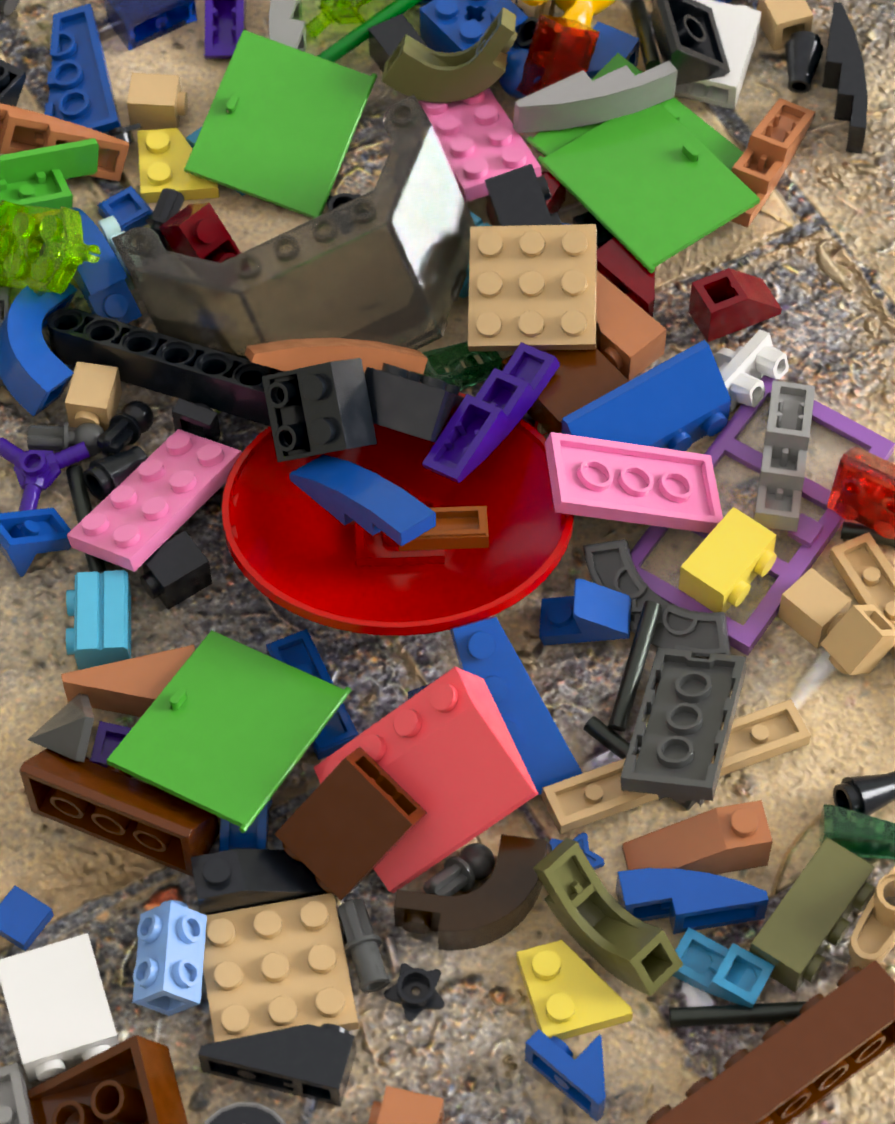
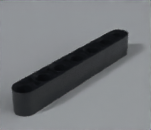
(162, 363)

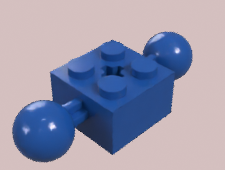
(459, 24)

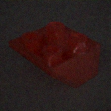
(865, 491)

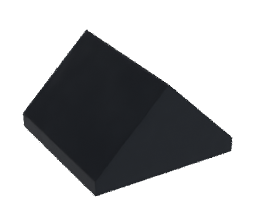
(689, 39)

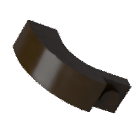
(484, 913)

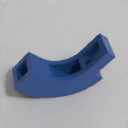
(104, 281)
(26, 362)

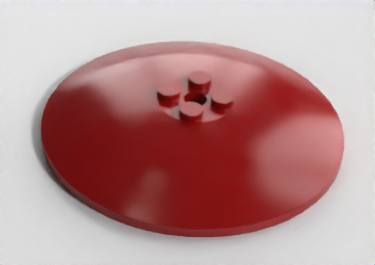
(363, 581)

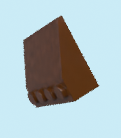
(118, 1086)

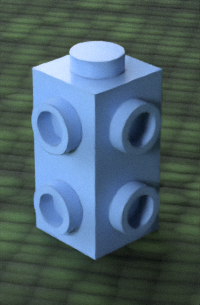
(169, 958)

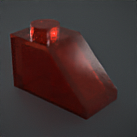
(556, 52)

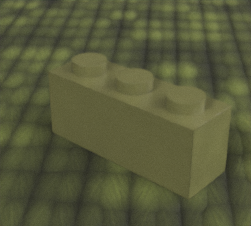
(814, 914)

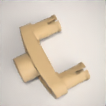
(876, 927)

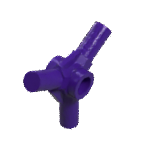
(39, 468)

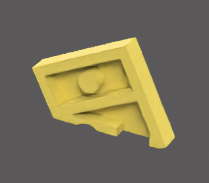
(162, 165)
(567, 993)

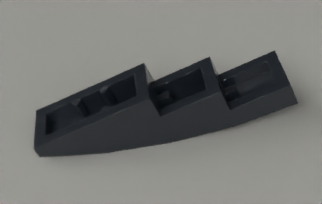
(846, 72)

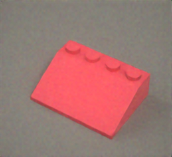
(453, 760)

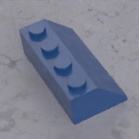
(660, 407)

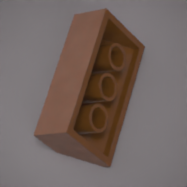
(118, 809)

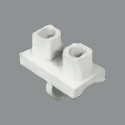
(747, 365)

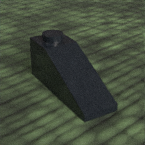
(250, 879)
(292, 1060)

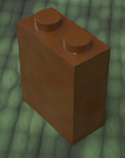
(577, 382)
(349, 823)

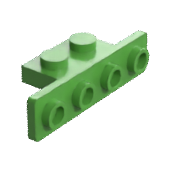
(39, 174)

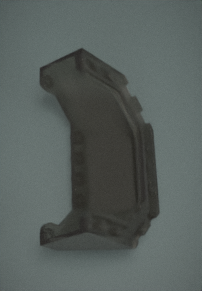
(359, 272)

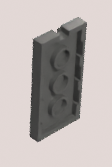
(684, 725)

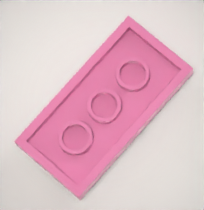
(478, 141)
(632, 483)
(154, 500)

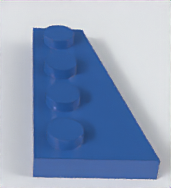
(79, 73)
(488, 653)

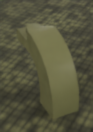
(451, 76)
(600, 925)

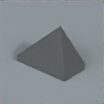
(68, 729)

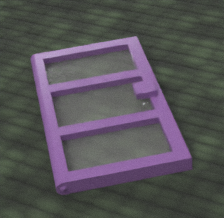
(737, 467)

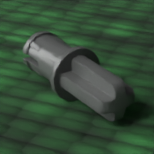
(363, 946)

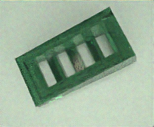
(450, 358)
(858, 832)

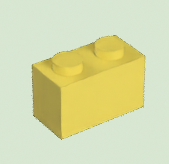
(728, 561)

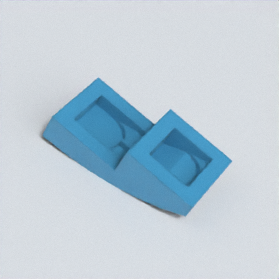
(721, 971)

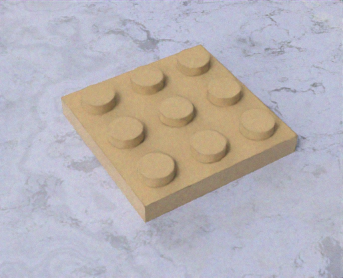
(532, 287)
(277, 968)

